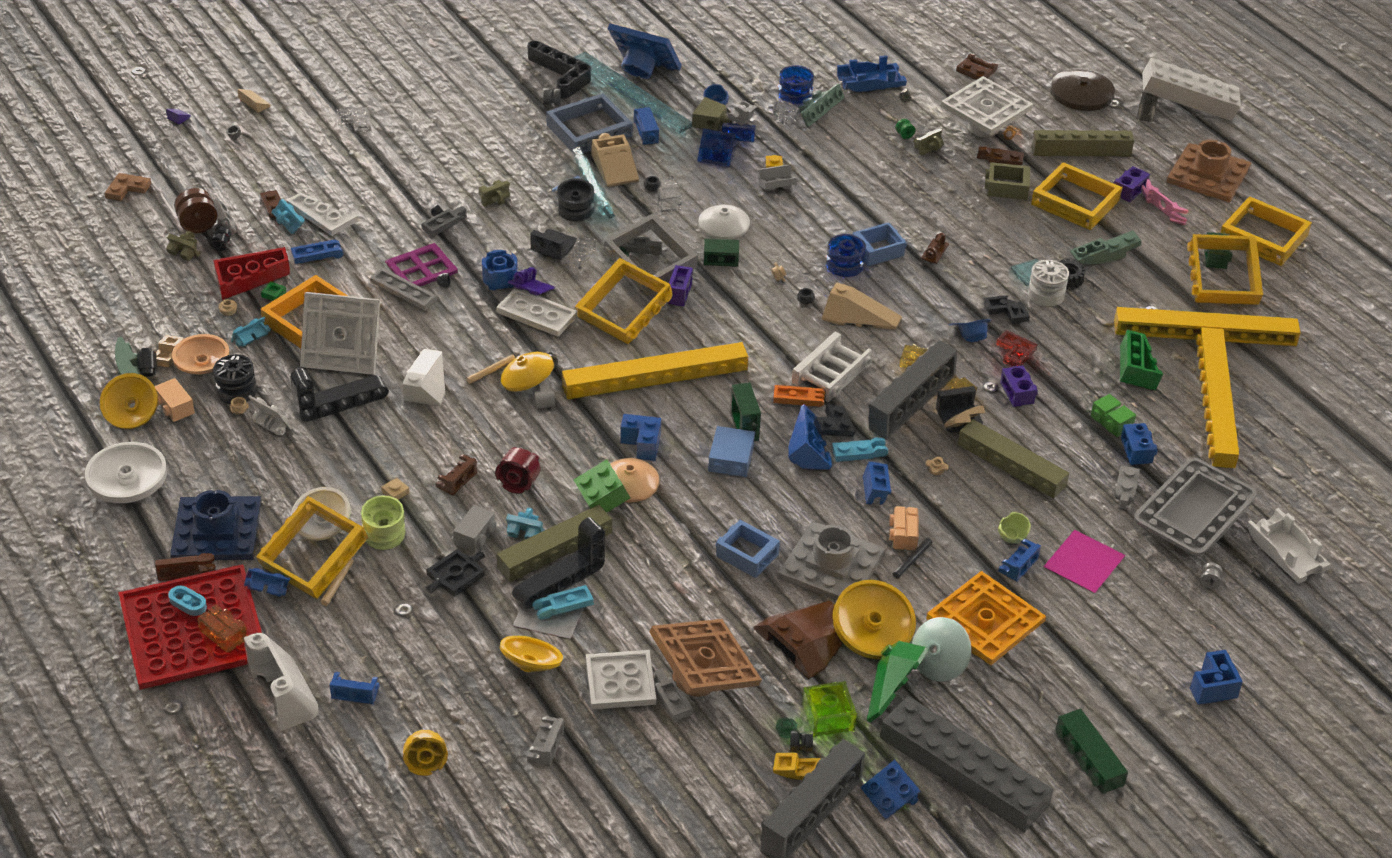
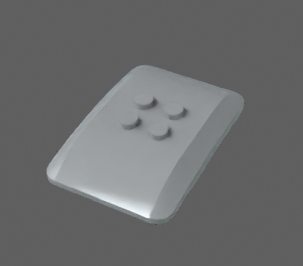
(1195, 506)

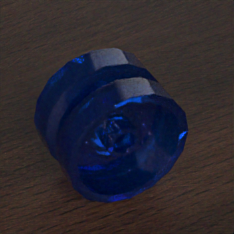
(795, 84)
(846, 255)

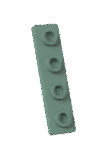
(820, 104)

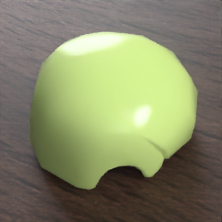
(1014, 528)

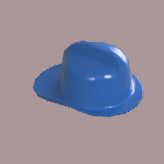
(974, 330)

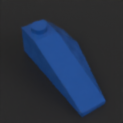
(806, 444)

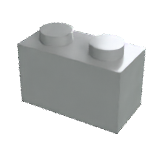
(474, 528)

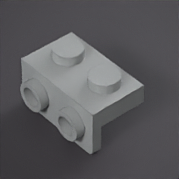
(775, 177)

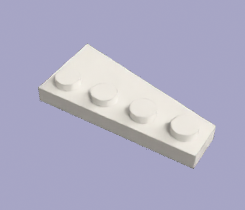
(322, 214)

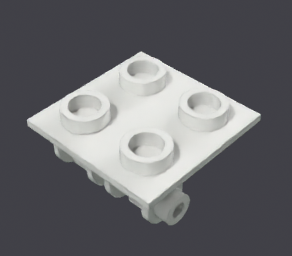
(269, 417)

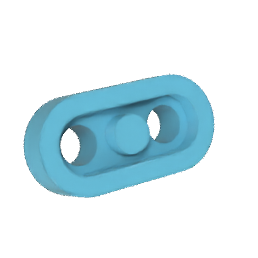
(187, 600)

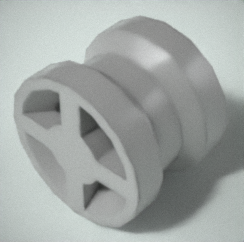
(1211, 575)

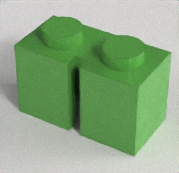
(1112, 419)

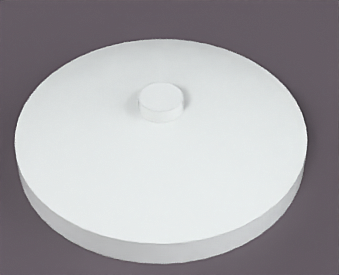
(126, 472)

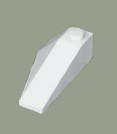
(425, 379)

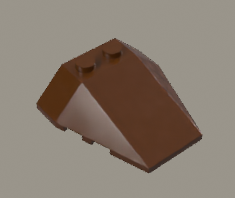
(807, 634)

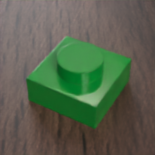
(273, 291)

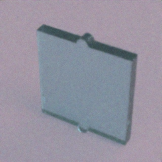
(1024, 270)

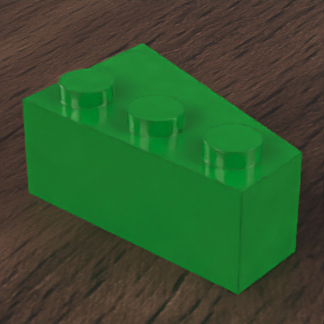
(1137, 362)

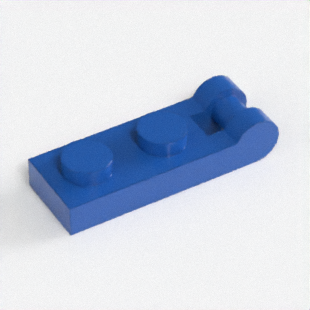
(317, 251)

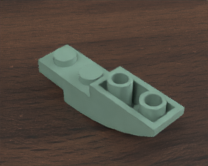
(1106, 251)
(125, 358)

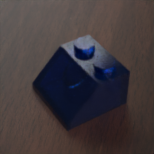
(717, 147)

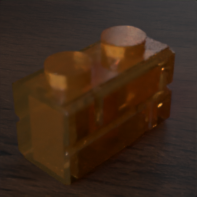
(222, 628)

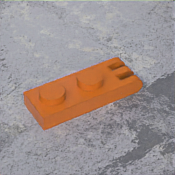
(799, 395)

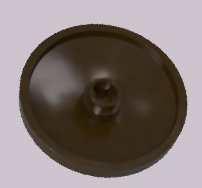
(1082, 90)

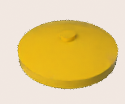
(872, 616)

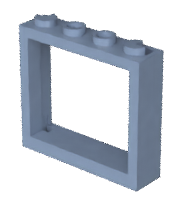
(556, 116)

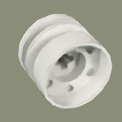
(1048, 283)

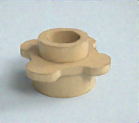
(778, 272)
(936, 466)

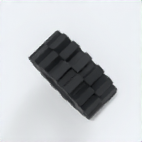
(1076, 273)

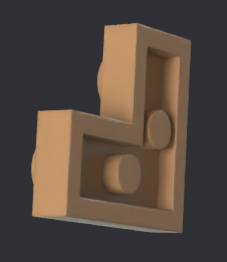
(125, 183)

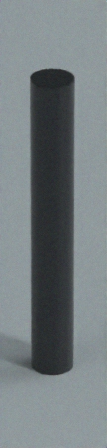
(912, 558)

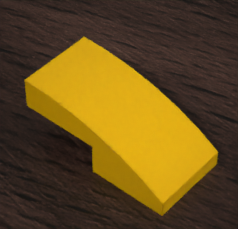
(792, 766)

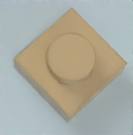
(395, 489)

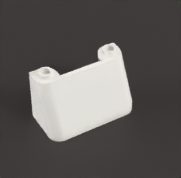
(291, 693)

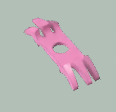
(1171, 209)

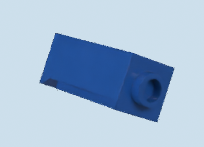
(646, 125)

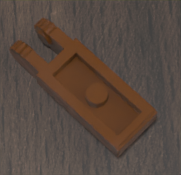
(184, 566)

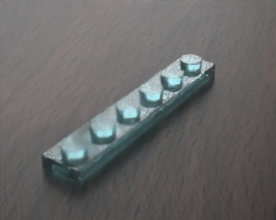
(586, 170)

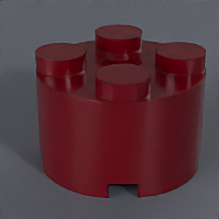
(518, 470)

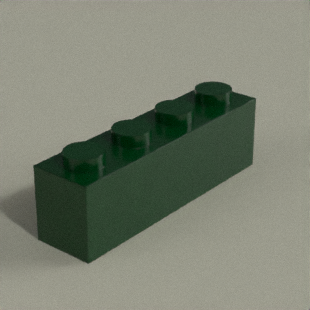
(1091, 751)

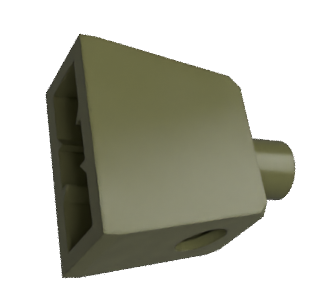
(710, 115)

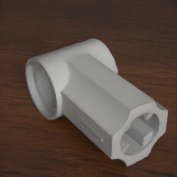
(544, 395)

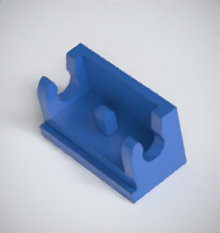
(876, 482)
(1020, 561)
(353, 690)

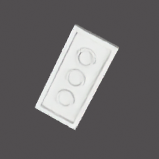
(537, 312)

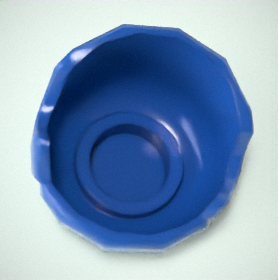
(717, 93)

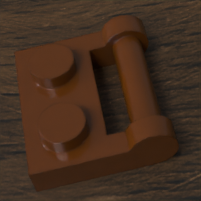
(974, 71)

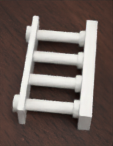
(824, 353)

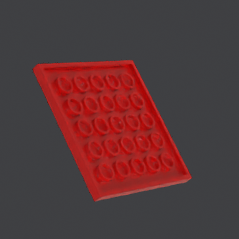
(168, 641)

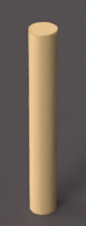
(475, 377)
(335, 584)

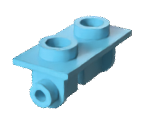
(256, 327)

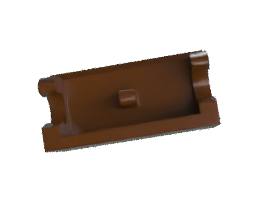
(458, 476)

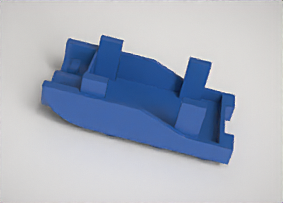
(869, 75)

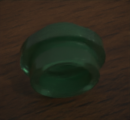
(785, 731)

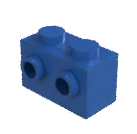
(1138, 443)

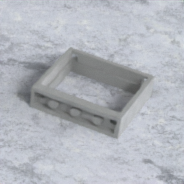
(665, 233)

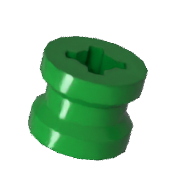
(905, 128)

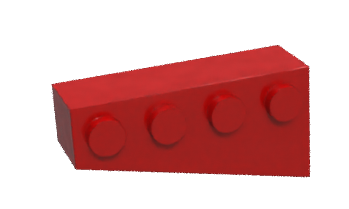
(250, 270)

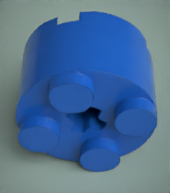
(498, 269)

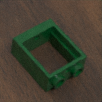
(745, 409)

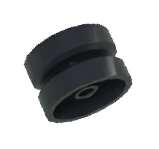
(575, 199)

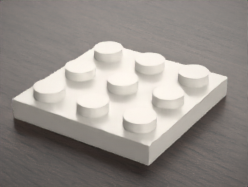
(620, 679)

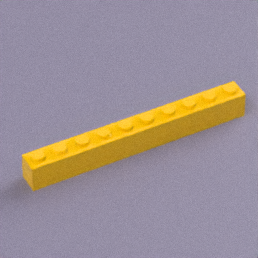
(1188, 324)
(654, 370)
(1217, 398)

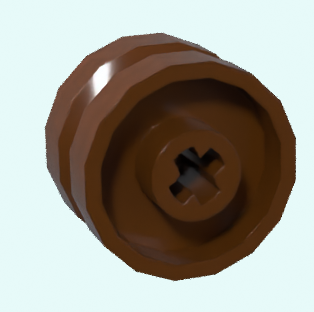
(195, 210)

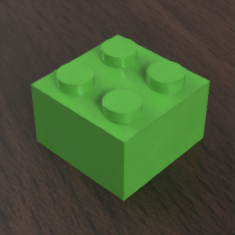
(602, 487)

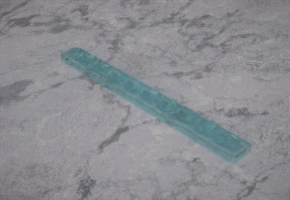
(636, 94)

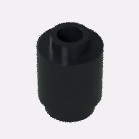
(147, 362)

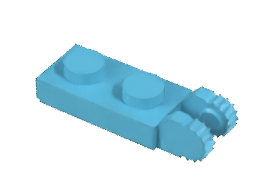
(859, 449)
(563, 602)

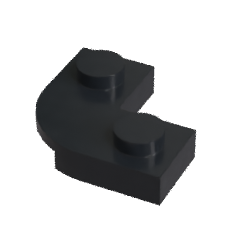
(1001, 304)

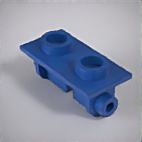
(257, 578)

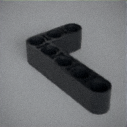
(574, 72)
(335, 399)
(568, 571)

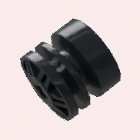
(234, 378)

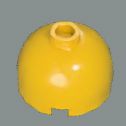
(424, 752)

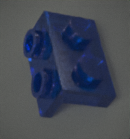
(744, 133)

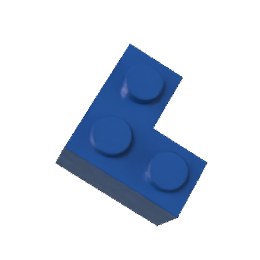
(643, 432)
(1217, 680)

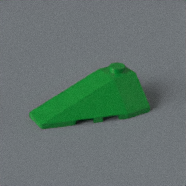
(891, 674)

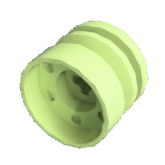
(383, 522)

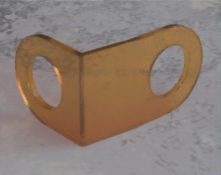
(1013, 129)

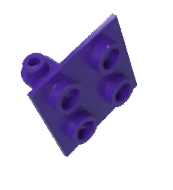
(526, 280)

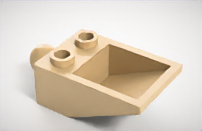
(614, 160)

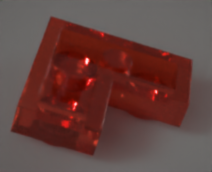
(1019, 348)

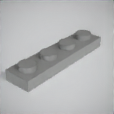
(403, 289)

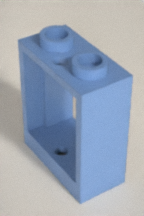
(878, 233)
(742, 561)

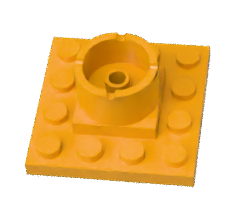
(990, 616)

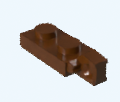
(1000, 156)
(270, 200)

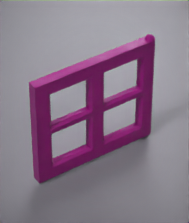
(413, 255)

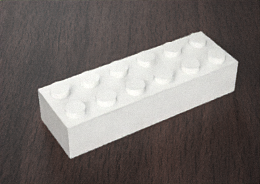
(1191, 89)

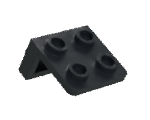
(552, 243)
(954, 402)

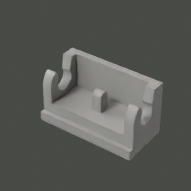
(740, 115)
(546, 741)

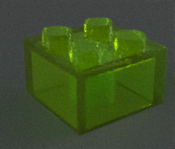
(829, 708)

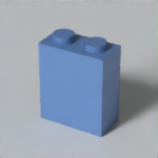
(731, 451)

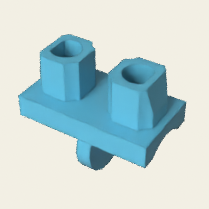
(287, 216)
(524, 522)

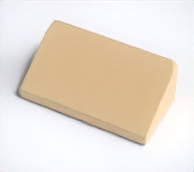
(253, 100)

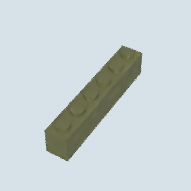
(1082, 143)
(1013, 458)
(548, 545)

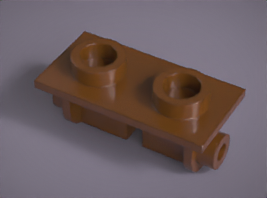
(935, 249)

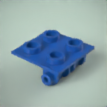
(891, 789)

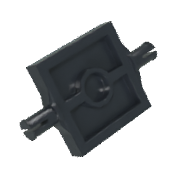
(455, 572)

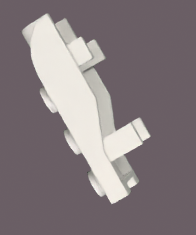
(1289, 546)

